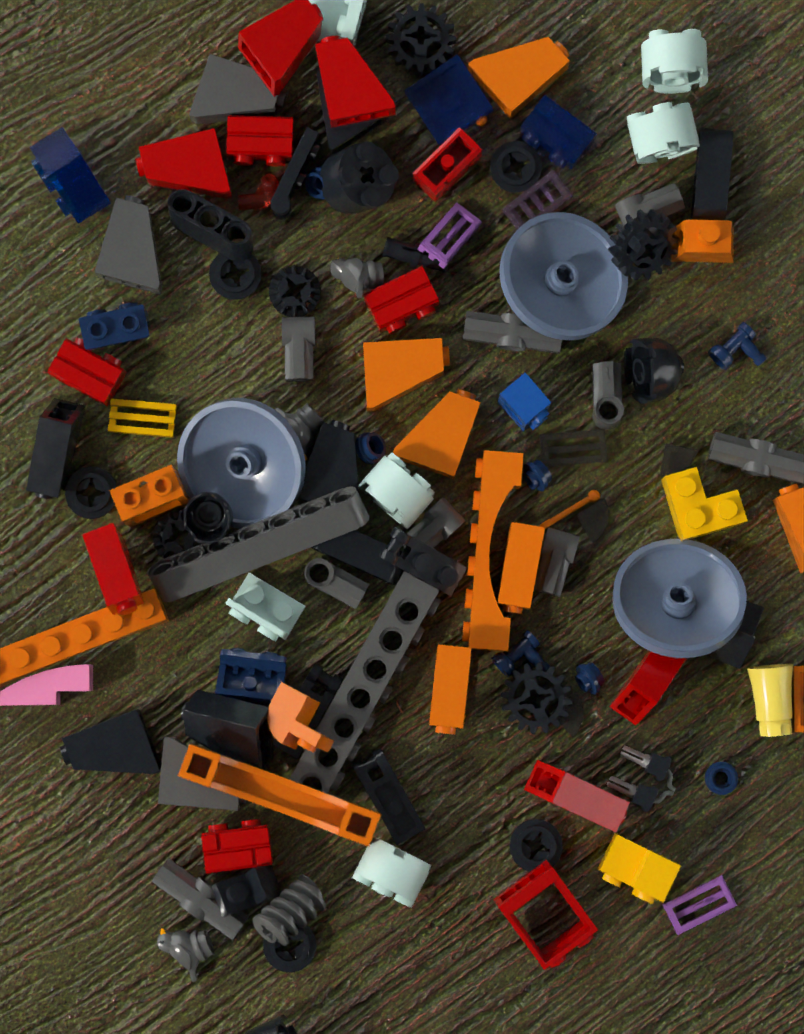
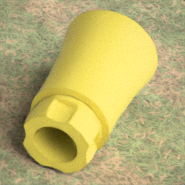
(772, 698)

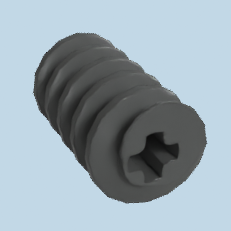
(289, 910)

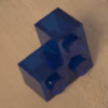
(67, 172)

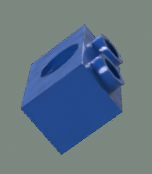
(525, 403)

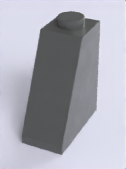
(232, 90)
(130, 247)
(183, 792)

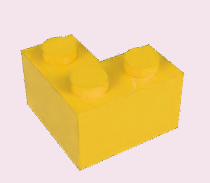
(696, 514)
(638, 867)

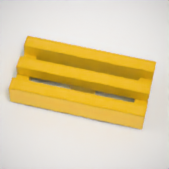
(114, 415)

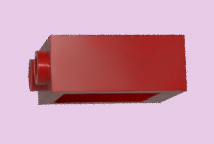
(528, 888)

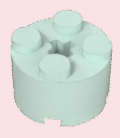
(674, 61)
(663, 133)
(397, 491)
(392, 871)

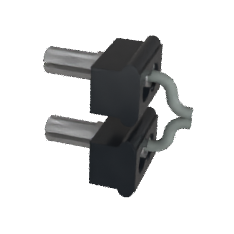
(641, 794)

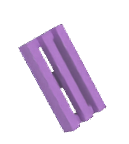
(435, 252)
(673, 917)

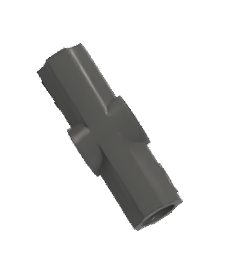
(507, 333)
(757, 457)
(197, 897)

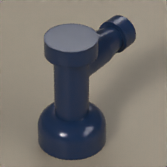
(741, 339)
(525, 647)

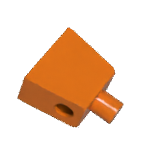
(705, 241)

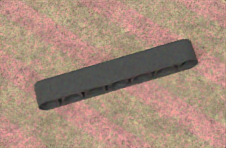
(259, 544)

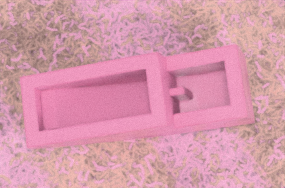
(46, 686)

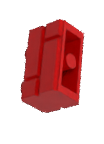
(260, 139)
(447, 164)
(402, 300)
(87, 371)
(237, 847)

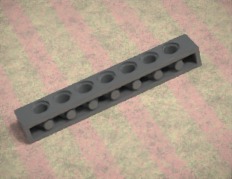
(406, 591)

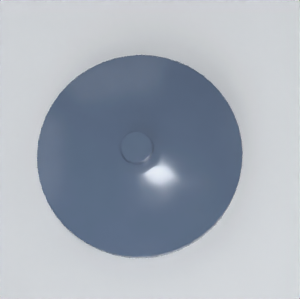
(562, 276)
(245, 457)
(679, 598)

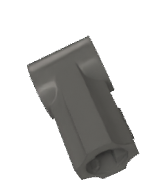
(664, 200)
(298, 339)
(607, 392)
(438, 524)
(557, 554)
(339, 583)

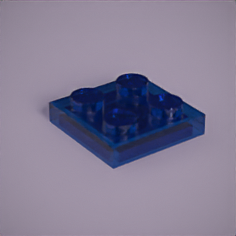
(448, 99)

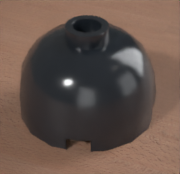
(652, 368)

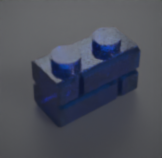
(557, 133)

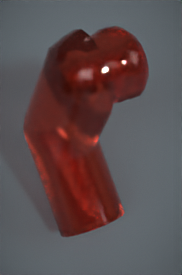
(263, 195)

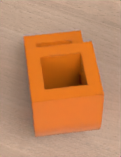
(289, 720)

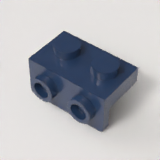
(114, 327)
(250, 675)

